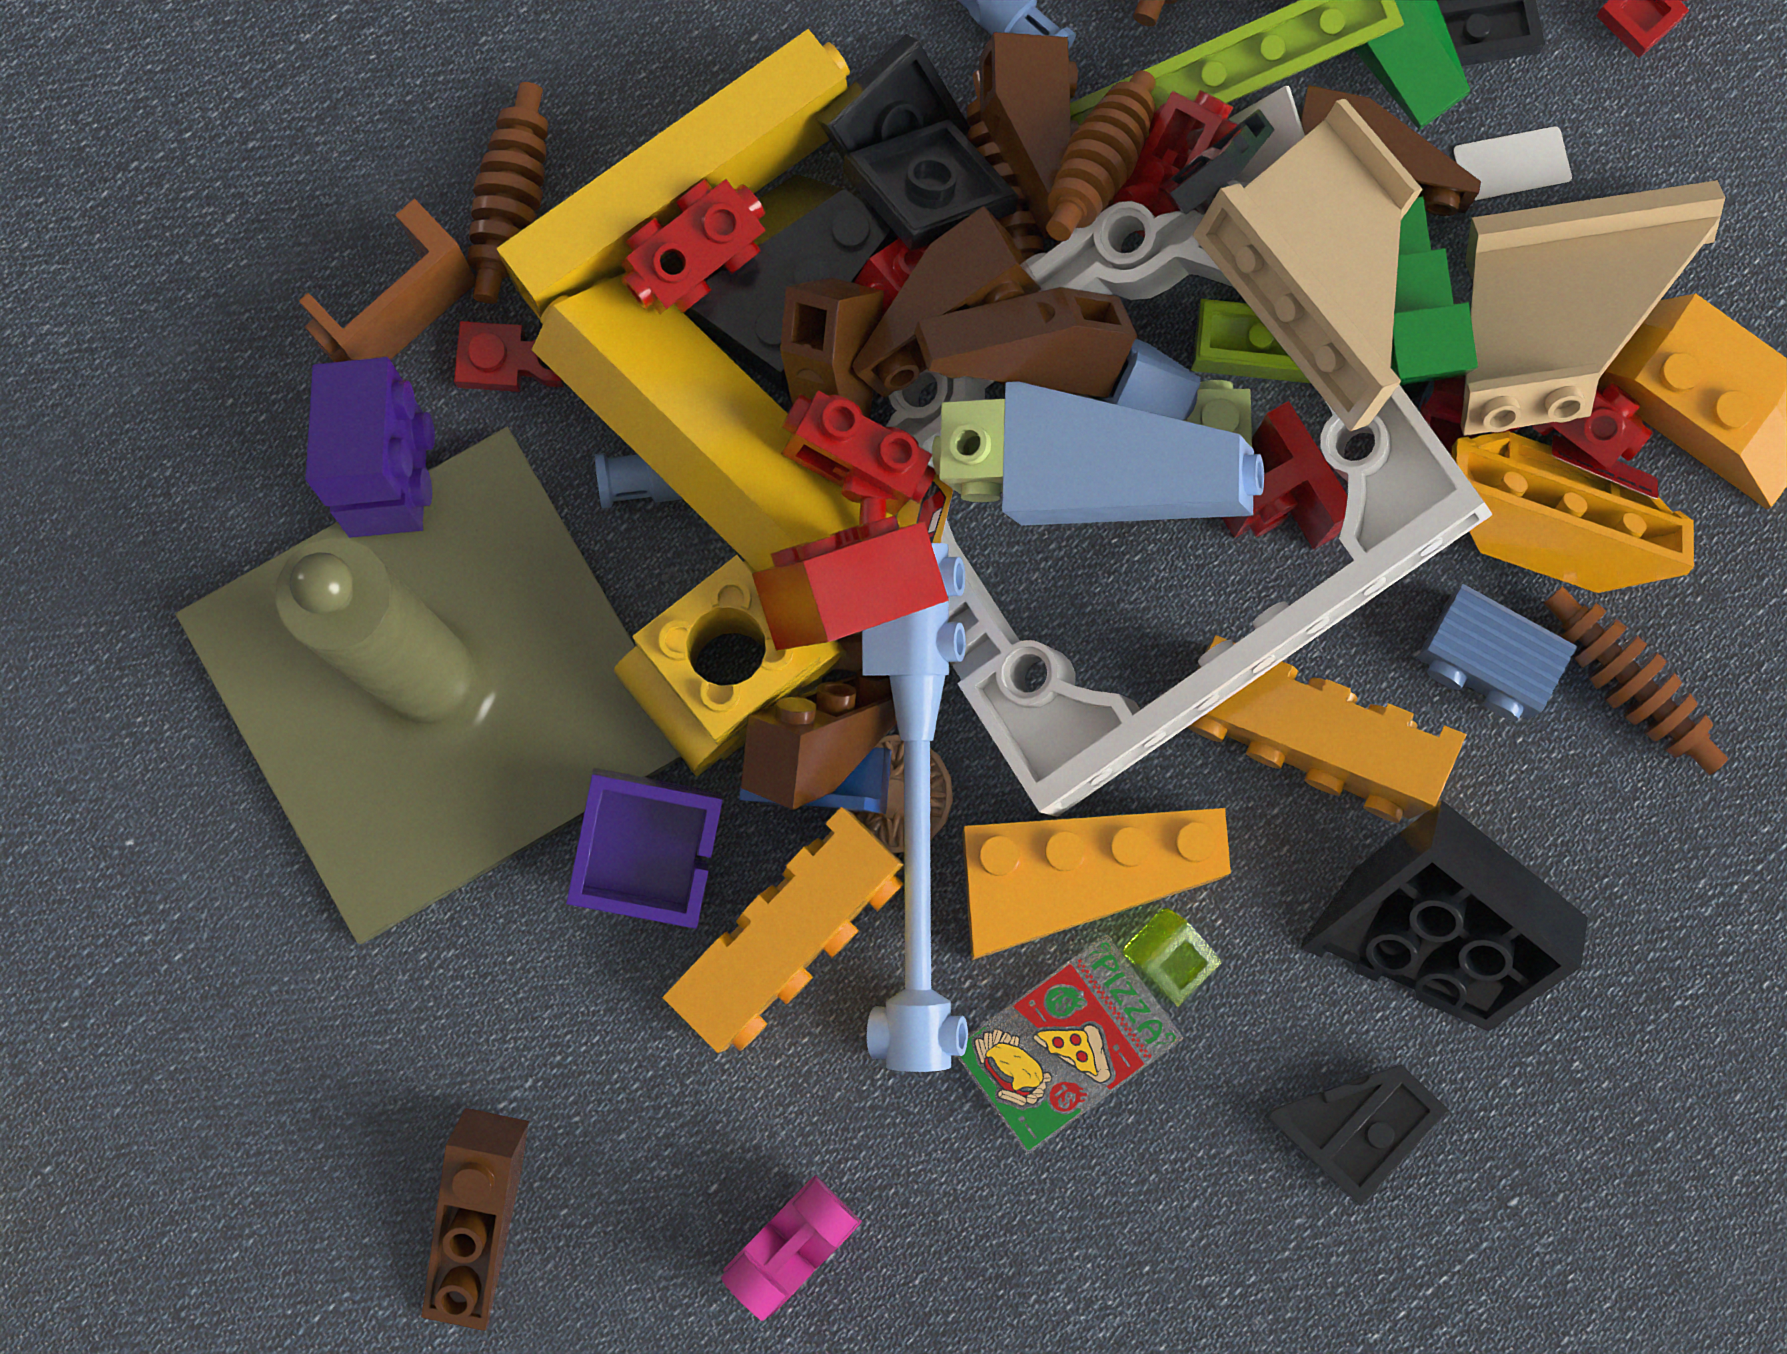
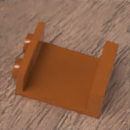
(407, 304)

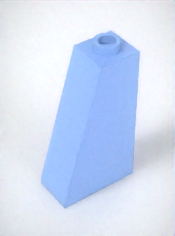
(1114, 463)

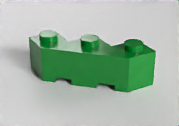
(1429, 331)

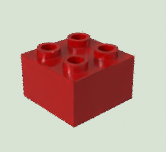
(849, 582)

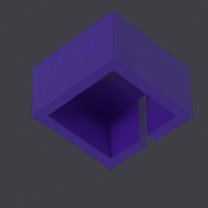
(368, 447)
(642, 848)

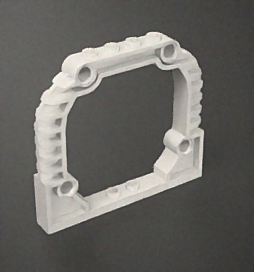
(1399, 513)

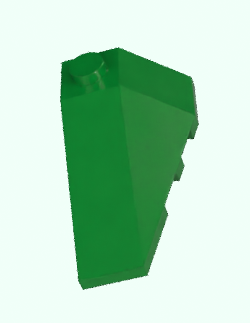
(1418, 62)

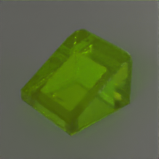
(1172, 955)

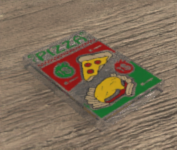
(1067, 1043)

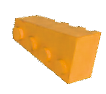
(1336, 741)
(1073, 871)
(786, 933)

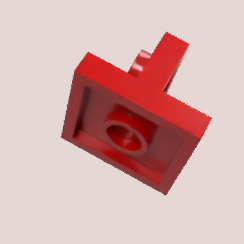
(1294, 482)

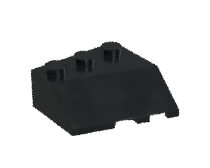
(808, 237)
(1453, 922)

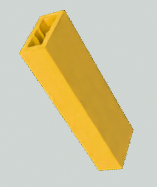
(739, 135)
(691, 419)

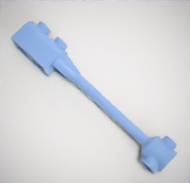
(915, 651)

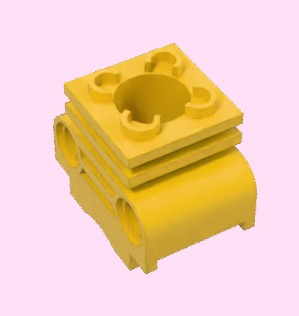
(700, 716)

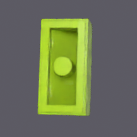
(1237, 343)

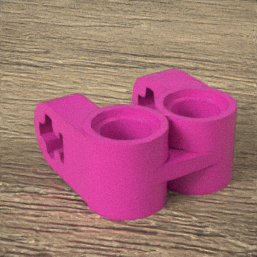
(789, 1249)

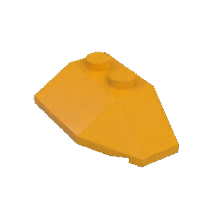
(1710, 392)
(1569, 519)

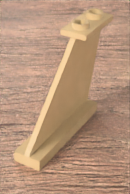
(1319, 257)
(1567, 292)

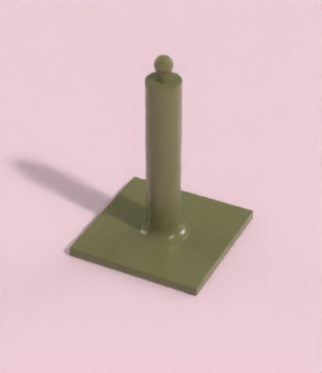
(428, 687)

